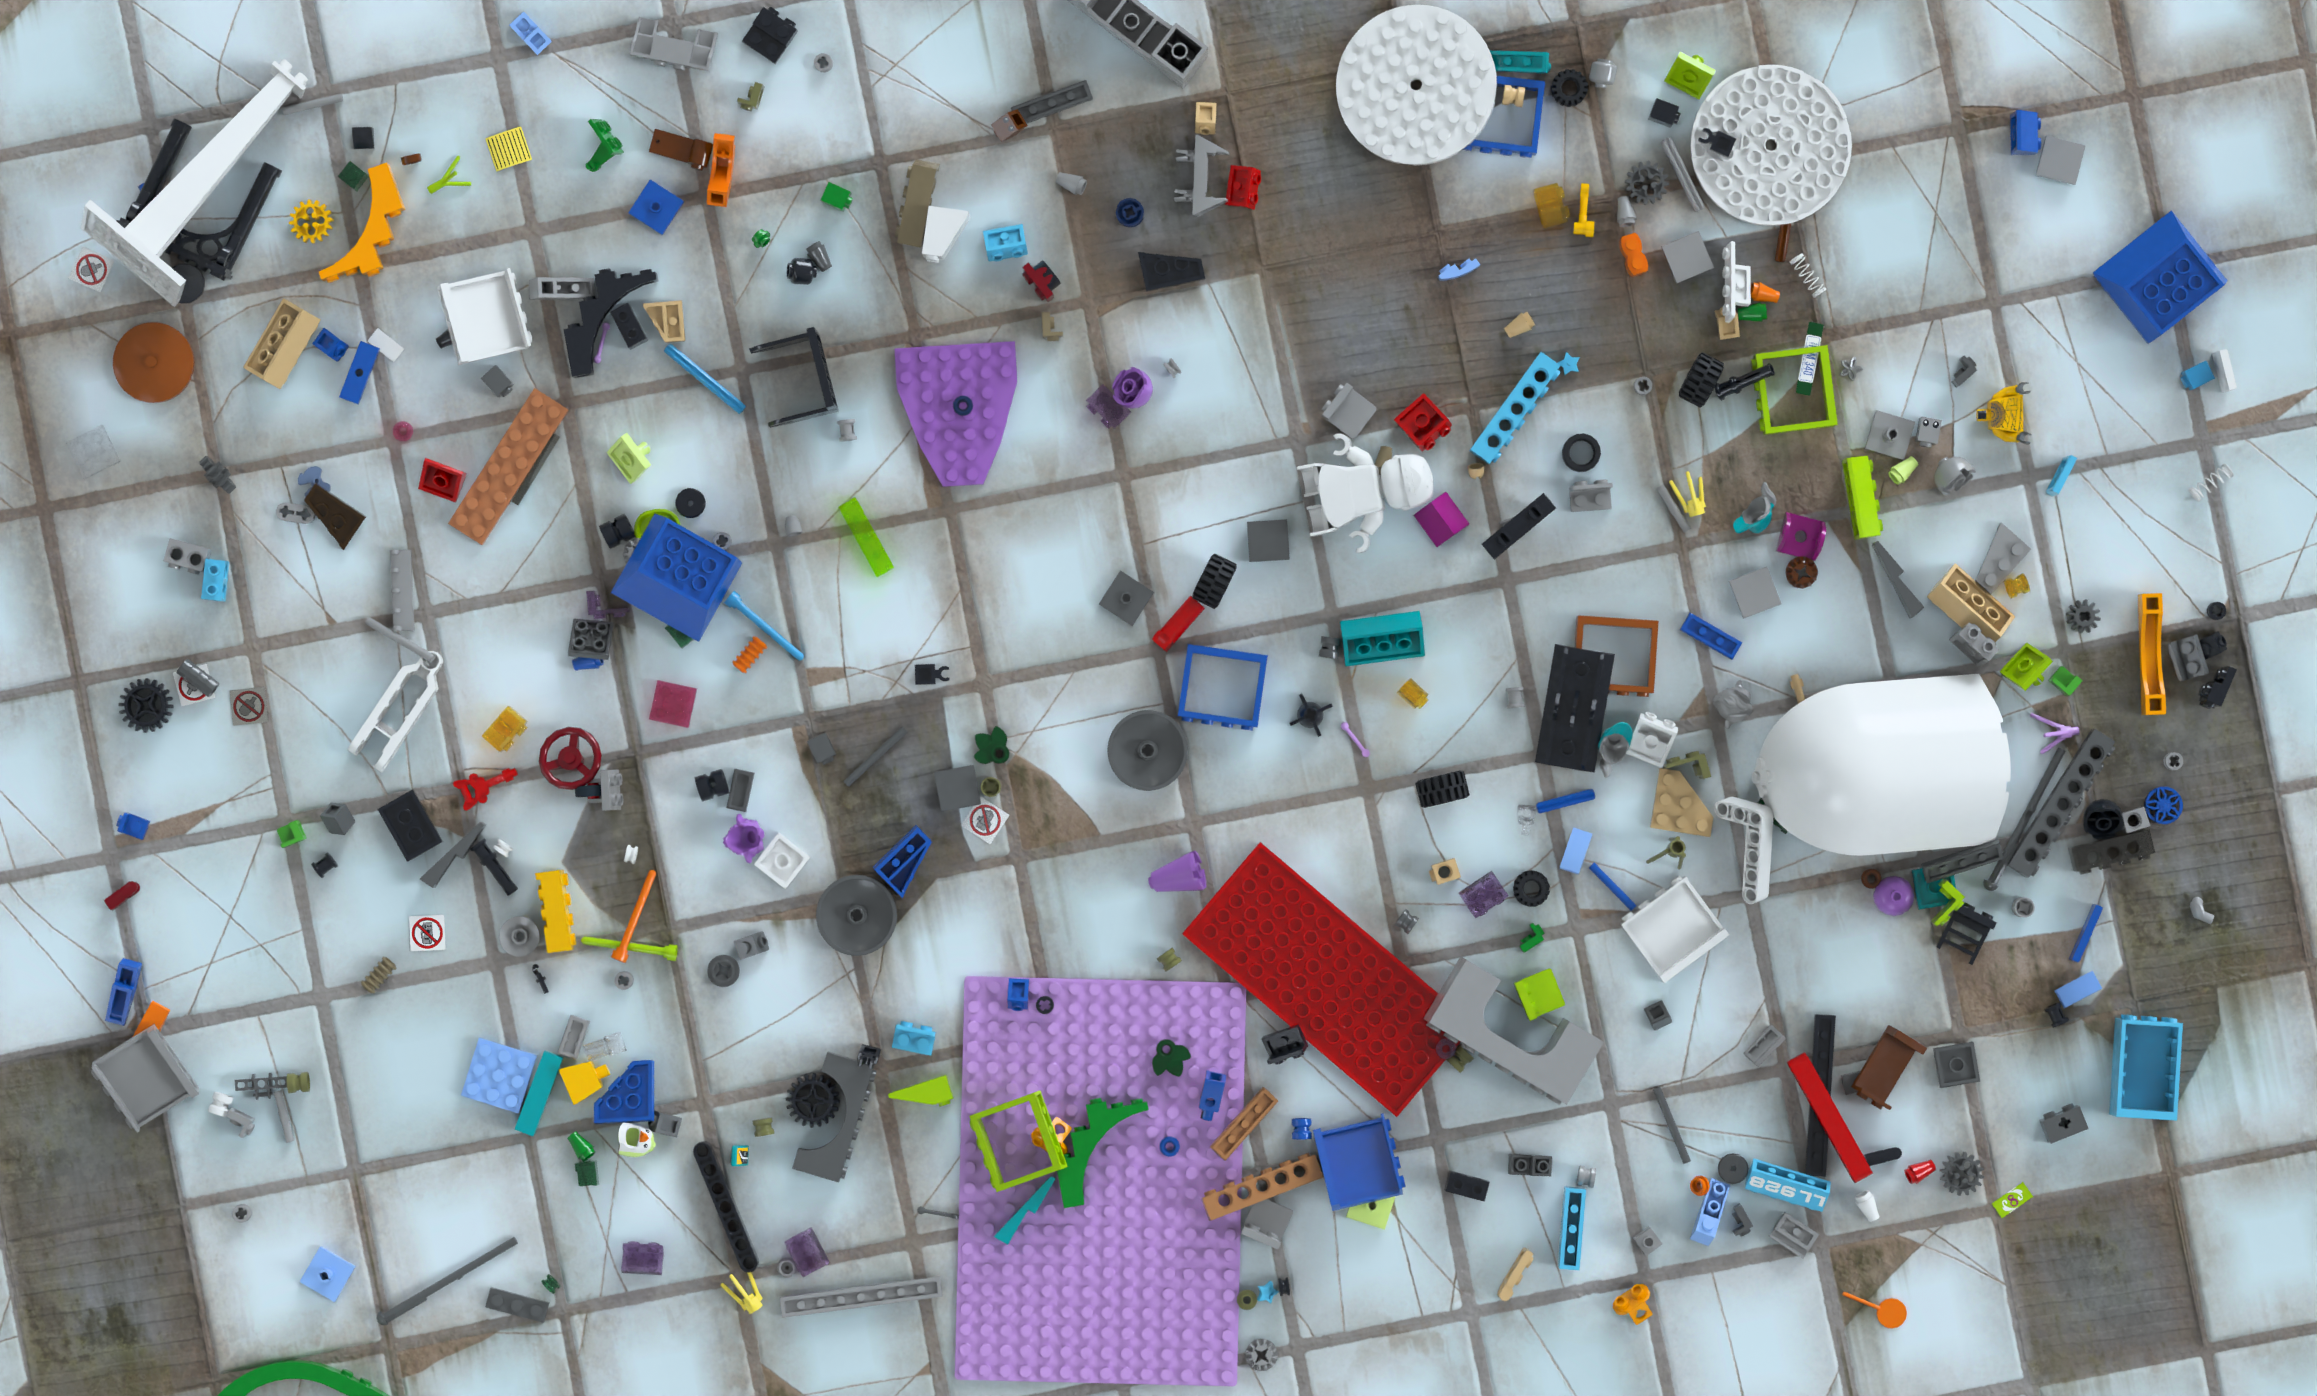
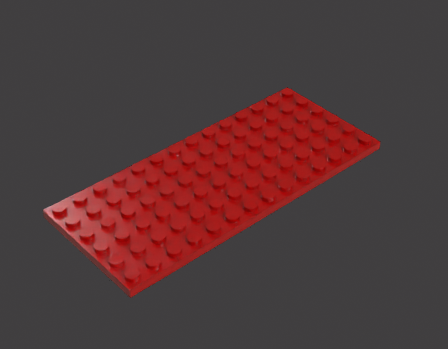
(1324, 975)

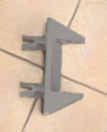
(1197, 195)

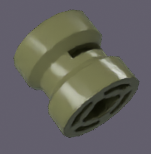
(990, 786)
(1461, 1054)
(297, 1083)

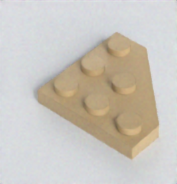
(1678, 806)

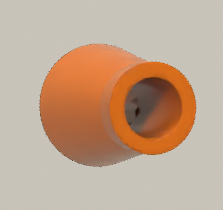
(1763, 293)

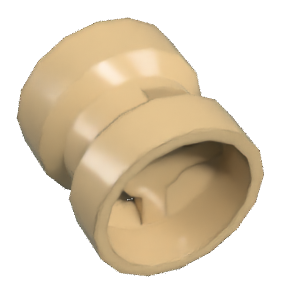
(1513, 96)

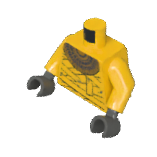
(2006, 414)

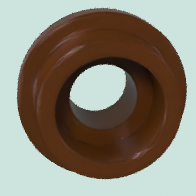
(1866, 883)

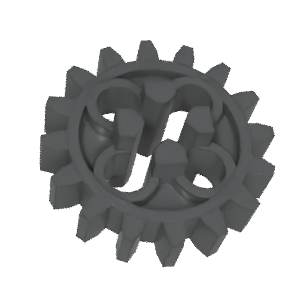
(1636, 177)
(217, 474)
(1959, 1162)

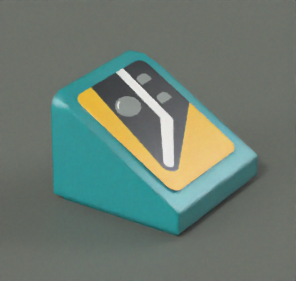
(740, 1155)

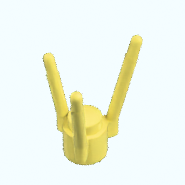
(1694, 506)
(750, 1302)

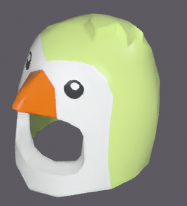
(635, 1140)

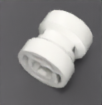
(220, 1104)

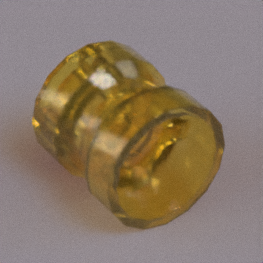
(2017, 586)

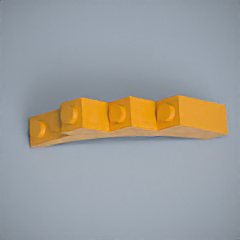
(364, 255)

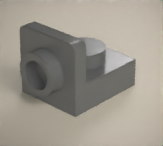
(1962, 375)
(665, 1124)
(1741, 1217)

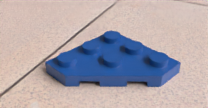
(629, 1096)

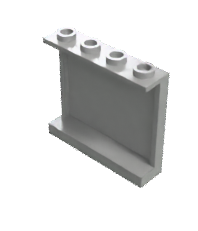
(144, 1077)

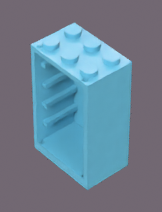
(2146, 1067)

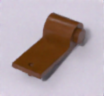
(681, 148)

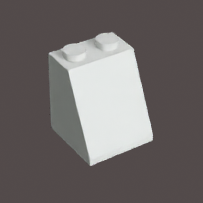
(942, 231)

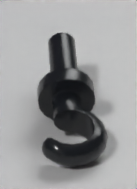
(540, 979)

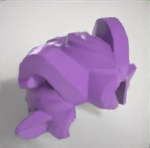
(745, 838)

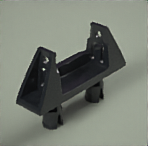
(1518, 526)

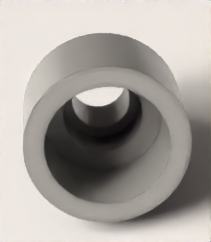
(793, 526)

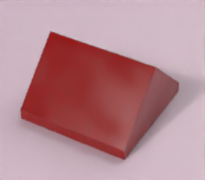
(441, 480)

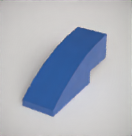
(123, 991)

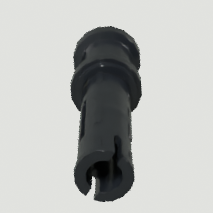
(1735, 384)
(489, 860)

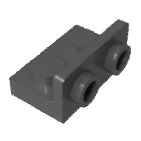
(2187, 658)

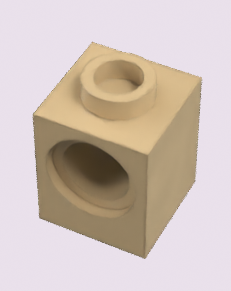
(1453, 871)

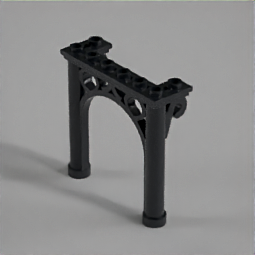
(239, 230)

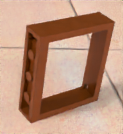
(1624, 690)

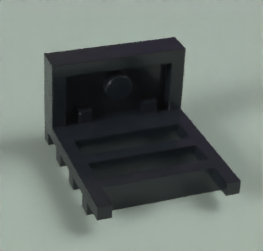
(1968, 917)

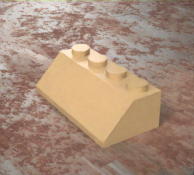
(281, 343)
(1969, 602)

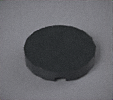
(194, 282)

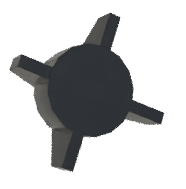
(1310, 715)

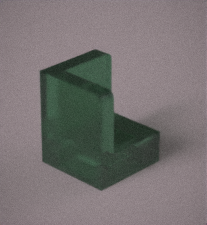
(587, 1173)

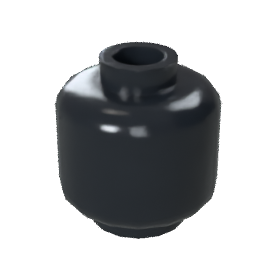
(801, 271)

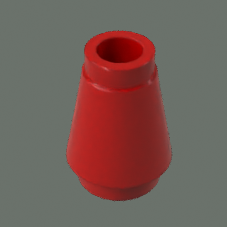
(1919, 1171)

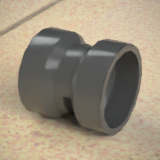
(1329, 647)

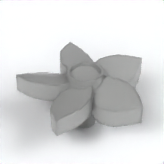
(1850, 368)

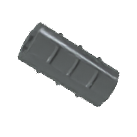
(198, 678)

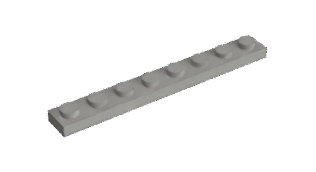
(861, 1296)

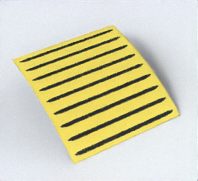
(508, 148)

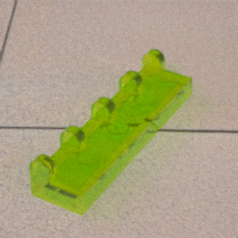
(866, 537)

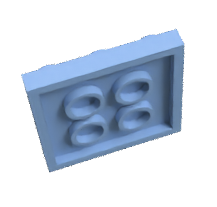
(499, 1075)

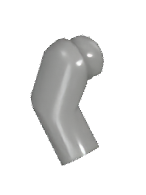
(2198, 911)

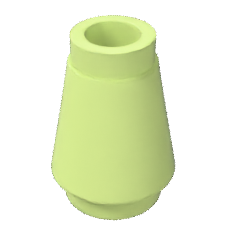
(1901, 471)

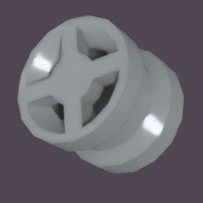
(1586, 1176)

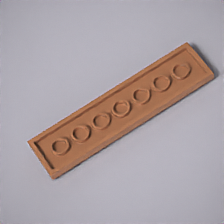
(508, 466)

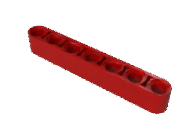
(1829, 1117)

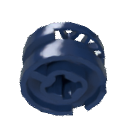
(1129, 212)

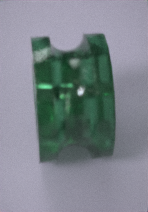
(551, 1283)

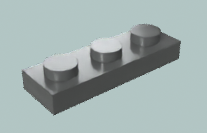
(517, 1304)

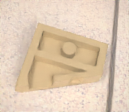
(667, 319)

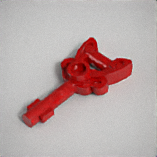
(481, 786)

